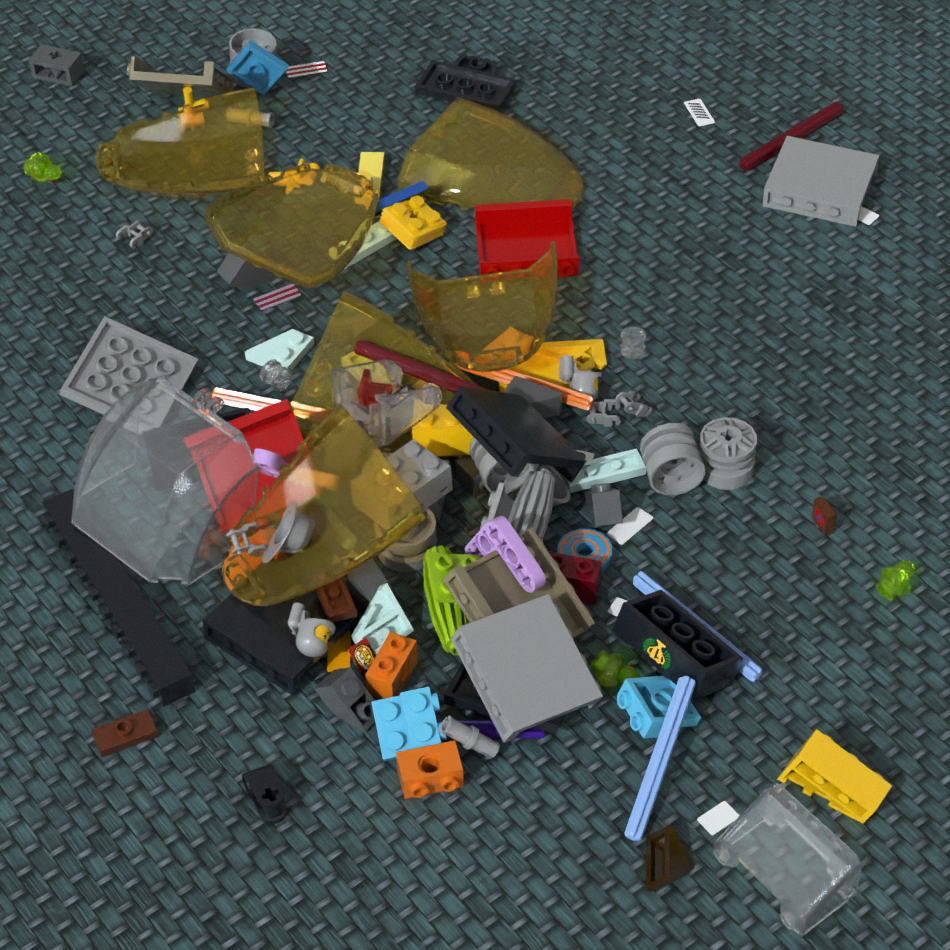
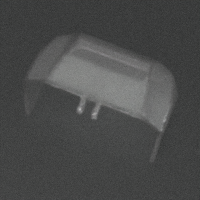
(164, 482)

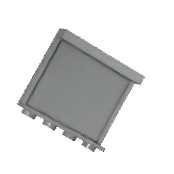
(820, 180)
(525, 666)

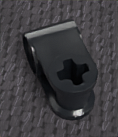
(266, 793)

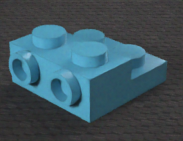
(647, 704)
(407, 721)

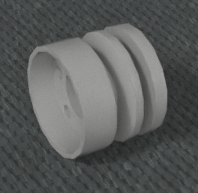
(241, 38)
(728, 452)
(672, 459)
(493, 473)

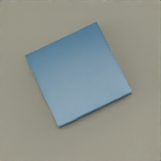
(257, 67)

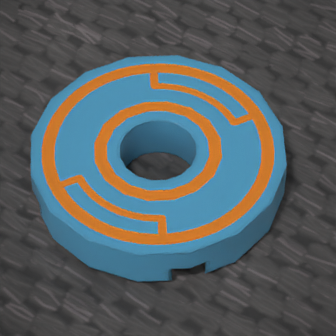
(587, 540)

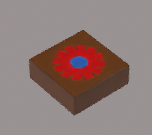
(824, 515)

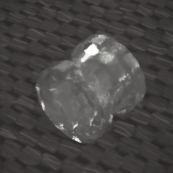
(633, 342)
(276, 375)

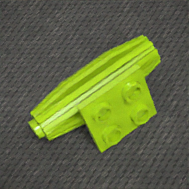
(443, 608)

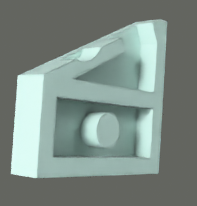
(286, 348)
(381, 618)

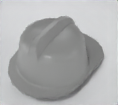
(291, 534)

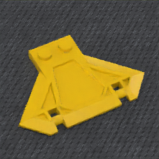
(546, 360)

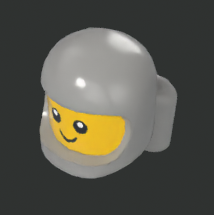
(579, 380)
(310, 633)

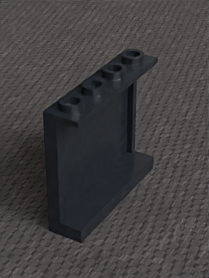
(513, 431)
(264, 640)

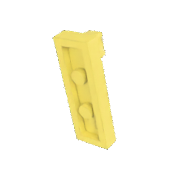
(372, 168)

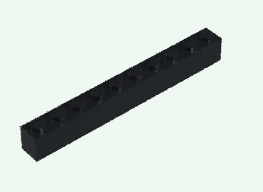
(121, 604)

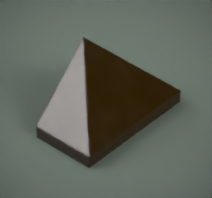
(665, 858)

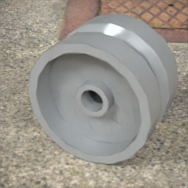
(408, 552)

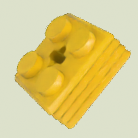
(413, 222)

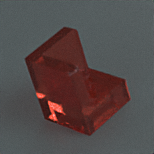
(368, 389)

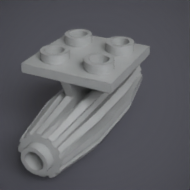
(530, 507)

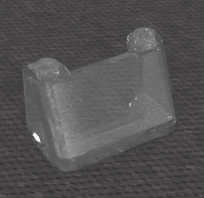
(392, 413)
(791, 857)

